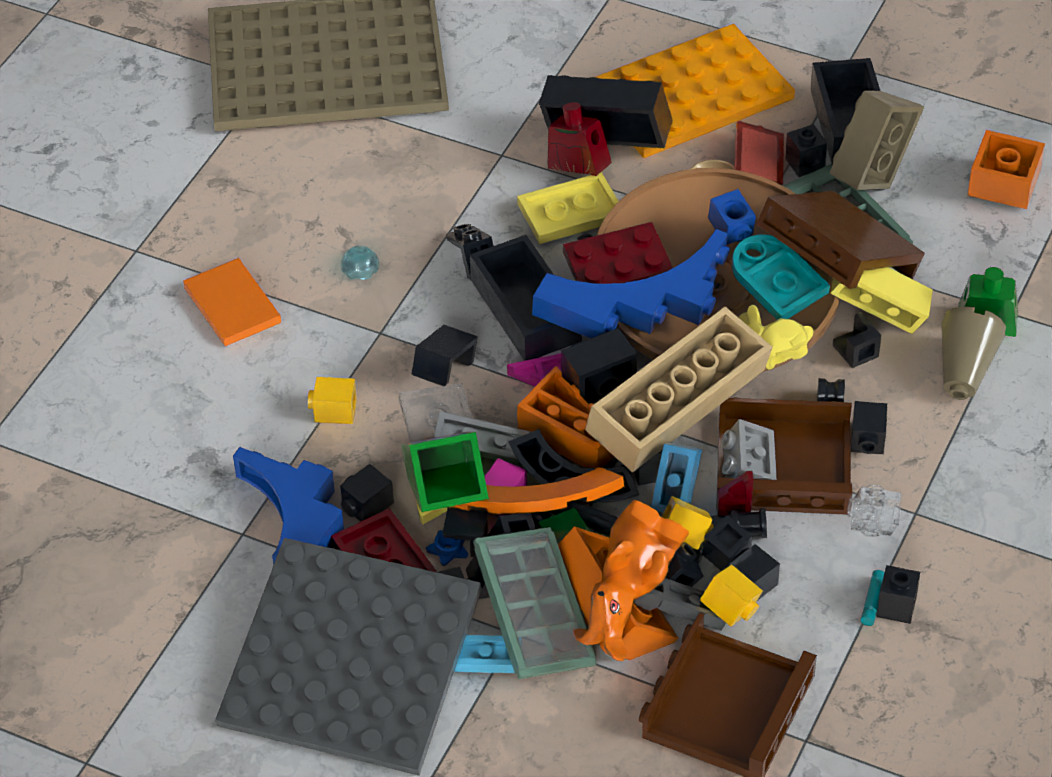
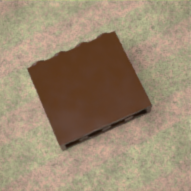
(837, 236)
(809, 453)
(726, 701)

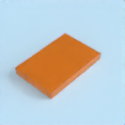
(232, 302)

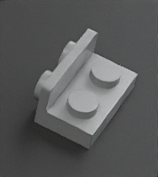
(749, 449)

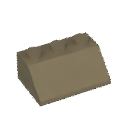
(875, 140)

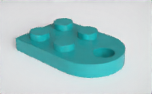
(777, 277)

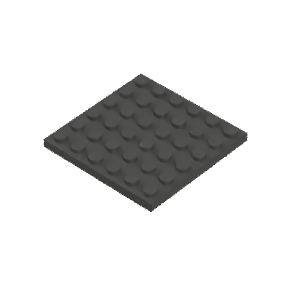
(350, 656)

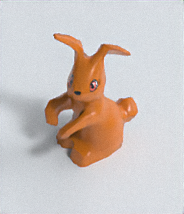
(636, 564)

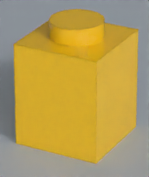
(333, 400)
(691, 518)
(732, 596)

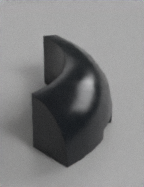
(550, 467)

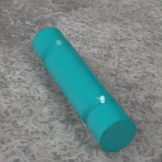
(872, 598)

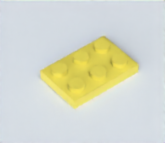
(567, 207)

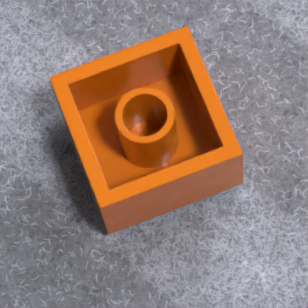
(1006, 169)

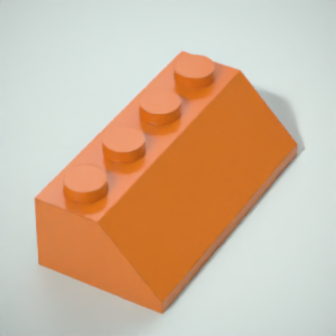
(584, 561)

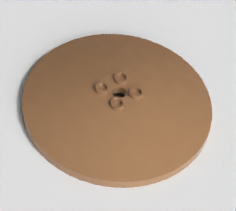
(679, 212)

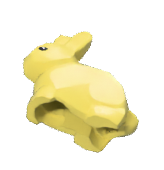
(784, 335)

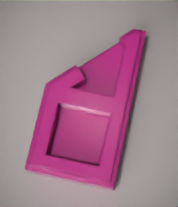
(534, 370)

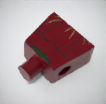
(577, 143)

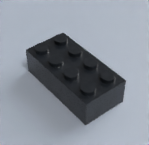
(835, 94)
(628, 109)
(507, 281)

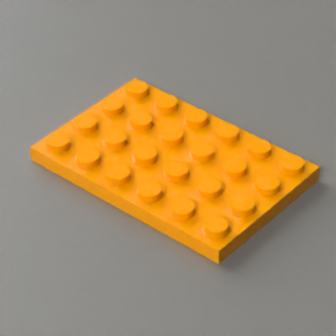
(709, 83)

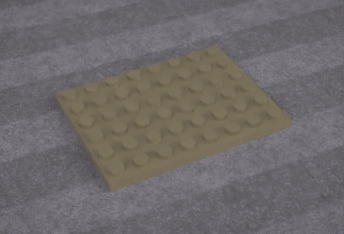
(324, 61)

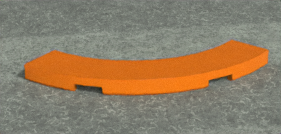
(548, 496)

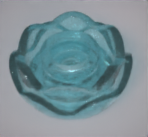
(359, 262)

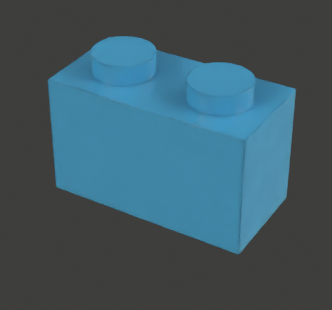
(676, 475)

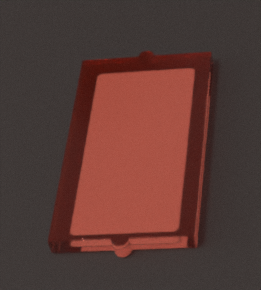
(759, 151)

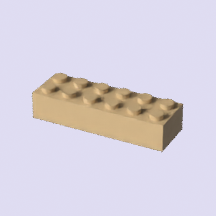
(678, 388)

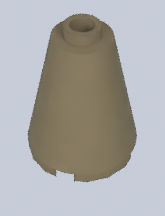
(968, 349)

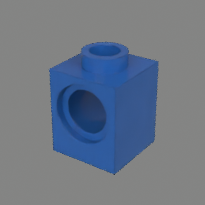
(732, 215)

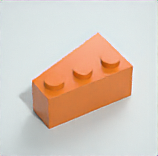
(562, 417)

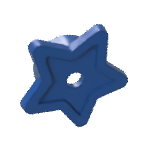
(447, 554)

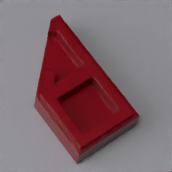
(736, 495)

